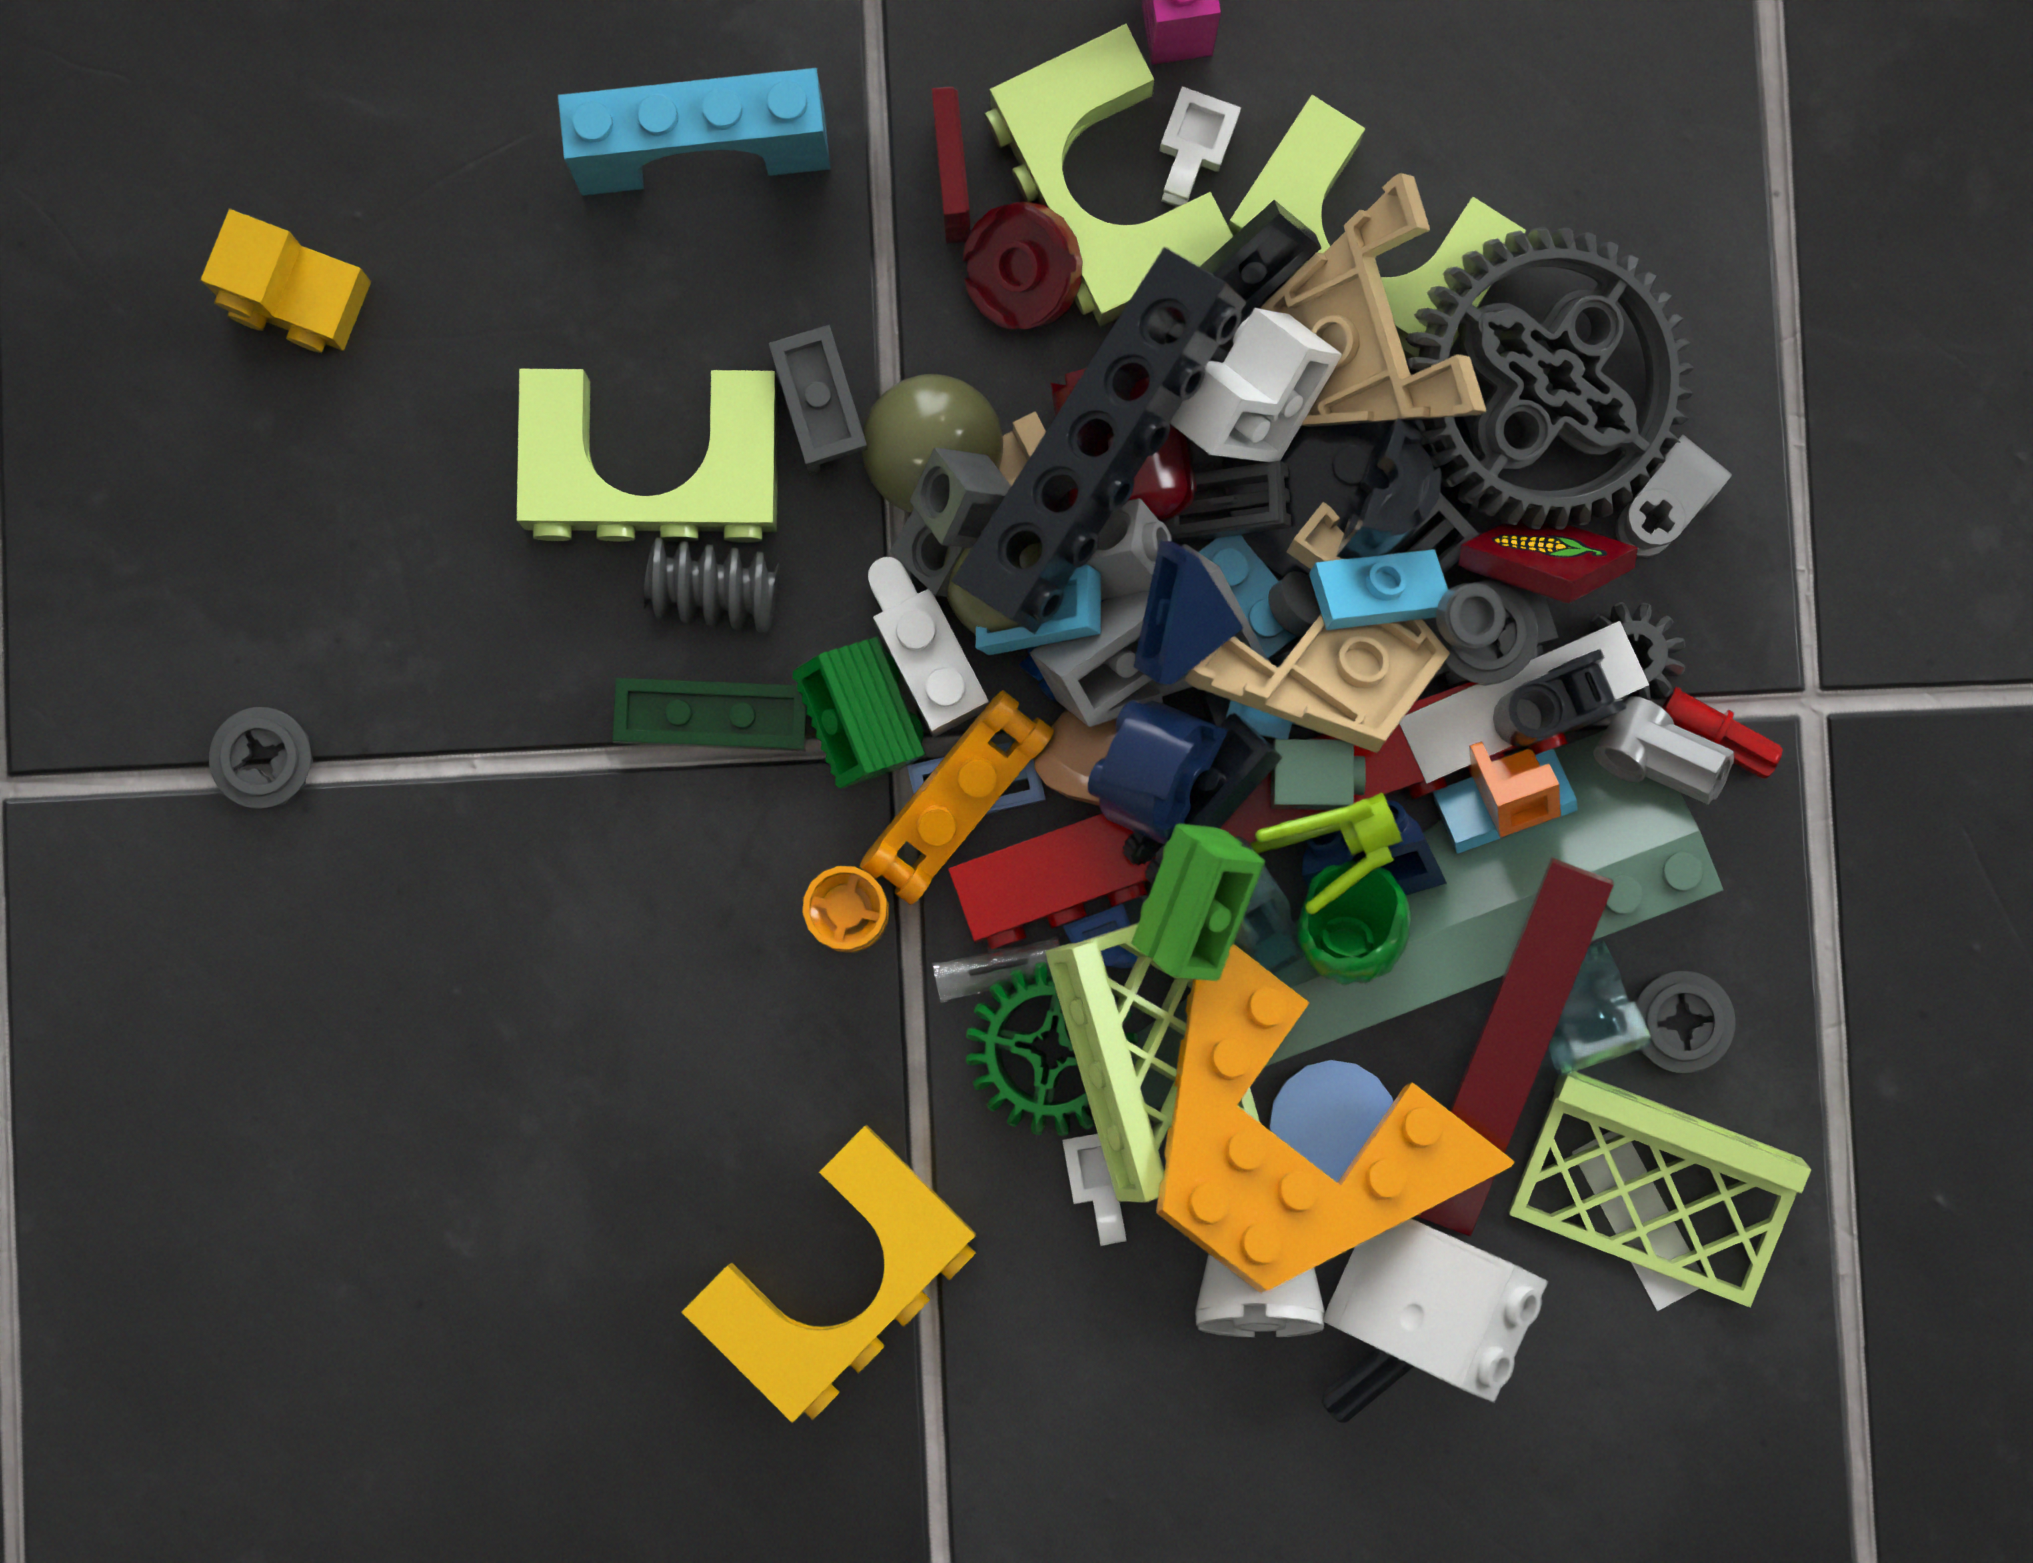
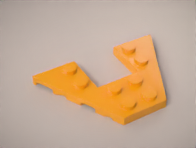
(1254, 1195)

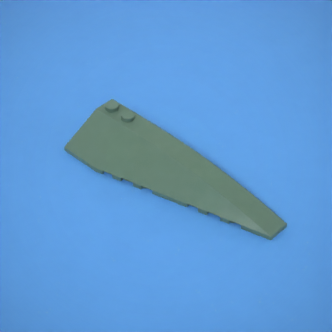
(1471, 925)

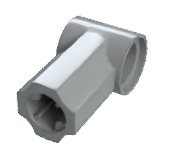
(1649, 745)

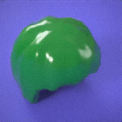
(1358, 931)

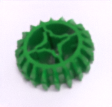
(998, 1038)

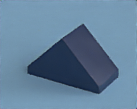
(1182, 617)

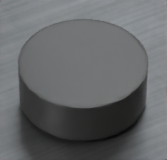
(1294, 603)
(1470, 616)

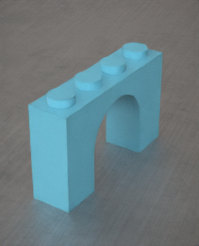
(620, 130)

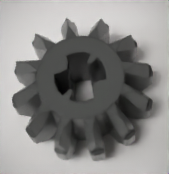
(1655, 648)

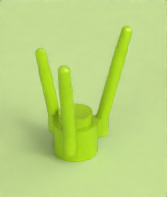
(1365, 827)

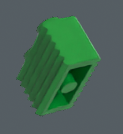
(859, 712)

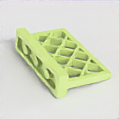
(1106, 1059)
(1681, 1136)

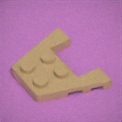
(1347, 307)
(1334, 680)

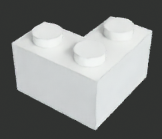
(1260, 390)

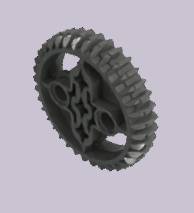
(1573, 373)

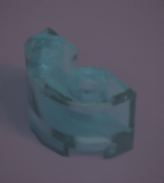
(1597, 1017)

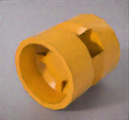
(846, 909)

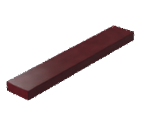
(1524, 1020)

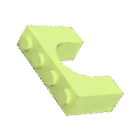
(1040, 120)
(1302, 176)
(727, 494)

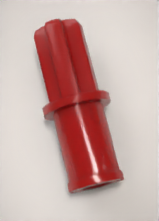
(1750, 748)

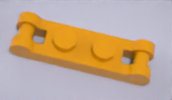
(956, 796)

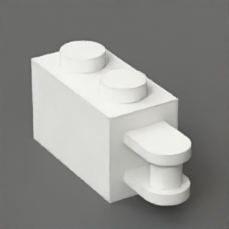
(924, 649)

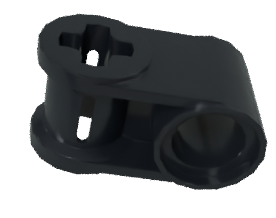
(1567, 699)

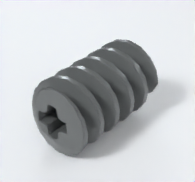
(711, 586)

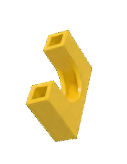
(800, 1361)

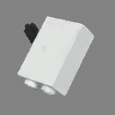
(1431, 1308)

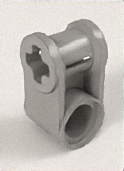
(1673, 495)

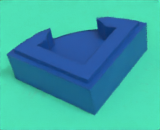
(1100, 924)

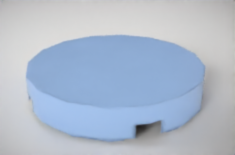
(1329, 1113)

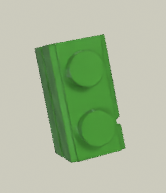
(1197, 902)

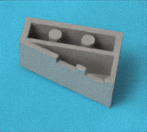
(1097, 673)

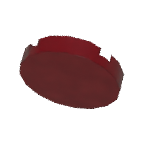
(1022, 265)

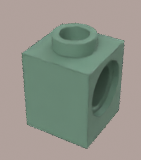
(1316, 775)

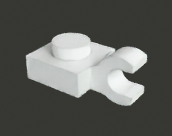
(1197, 138)
(1092, 1182)

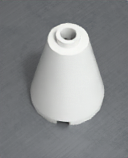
(1238, 1310)

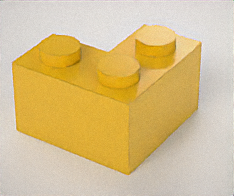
(271, 278)

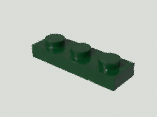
(709, 714)

